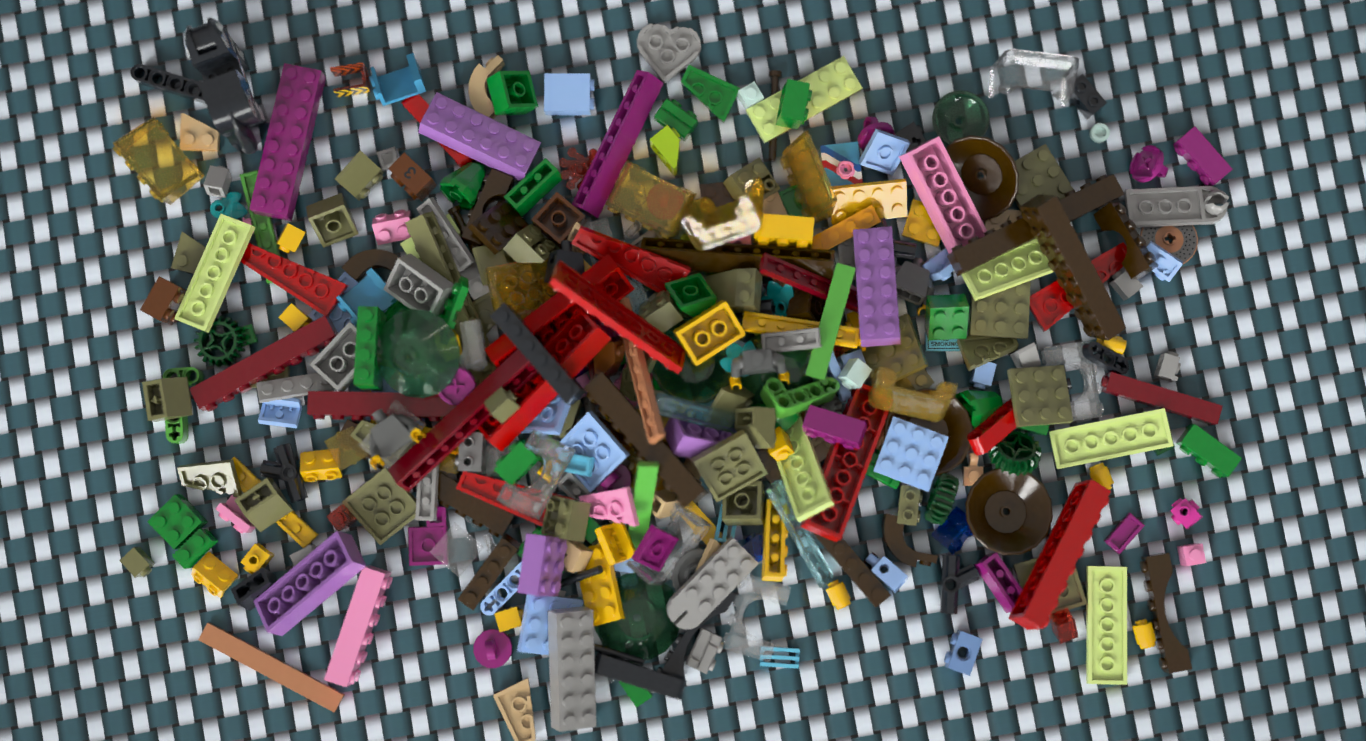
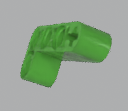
(798, 399)
(182, 421)

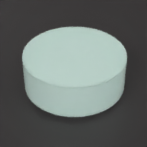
(1099, 132)

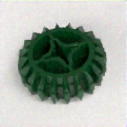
(230, 353)
(1026, 454)
(941, 498)

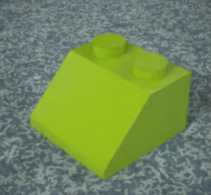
(667, 147)

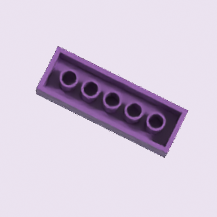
(478, 137)
(876, 287)
(309, 583)

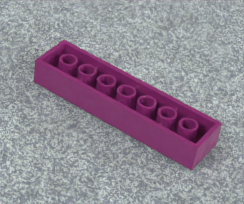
(287, 142)

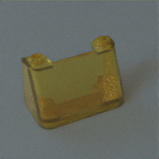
(713, 225)
(888, 397)

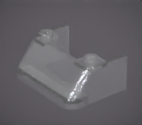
(1034, 71)
(689, 529)

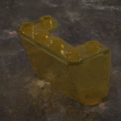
(158, 161)
(649, 200)

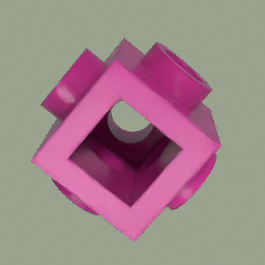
(1192, 516)

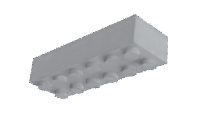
(572, 668)

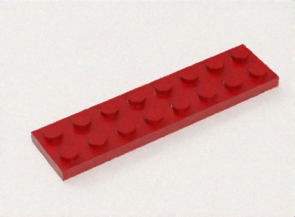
(617, 316)

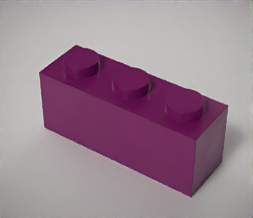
(1202, 157)
(834, 427)
(999, 580)

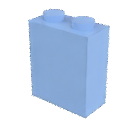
(568, 93)

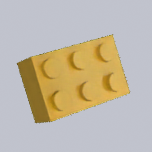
(785, 231)
(709, 332)

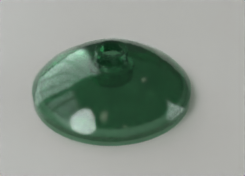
(962, 106)

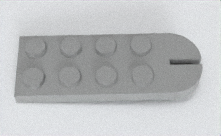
(1175, 206)
(710, 585)

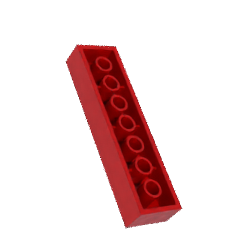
(557, 310)
(573, 348)
(846, 468)
(1059, 555)

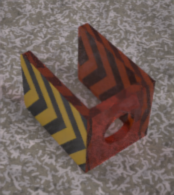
(351, 69)

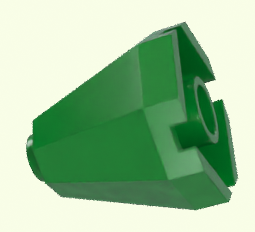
(464, 185)
(979, 404)

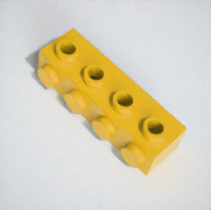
(773, 545)

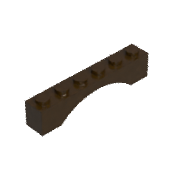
(1157, 574)

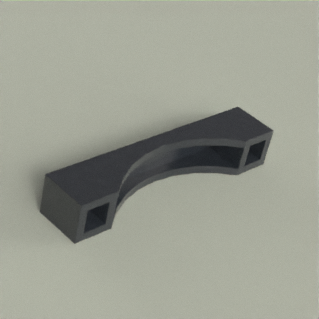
(551, 370)
(675, 659)

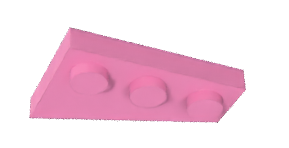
(613, 505)

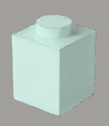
(750, 95)
(854, 374)

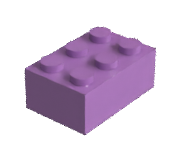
(542, 565)

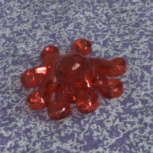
(576, 169)

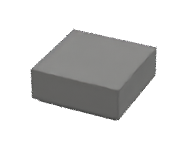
(387, 157)

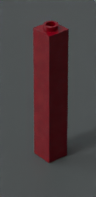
(1161, 398)

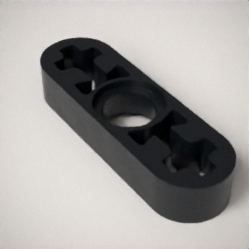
(1097, 358)

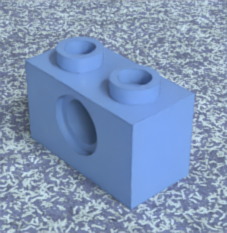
(965, 663)

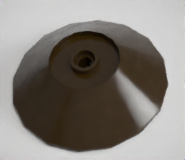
(1000, 182)
(955, 425)
(1027, 508)

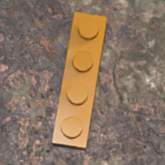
(844, 230)

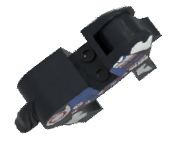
(225, 84)

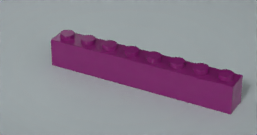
(617, 143)

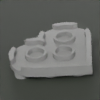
(668, 49)

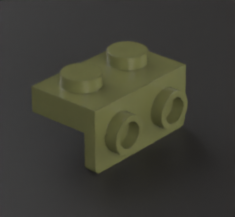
(908, 505)

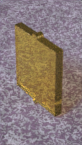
(345, 448)

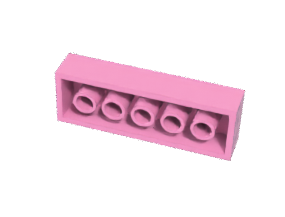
(943, 193)
(358, 626)

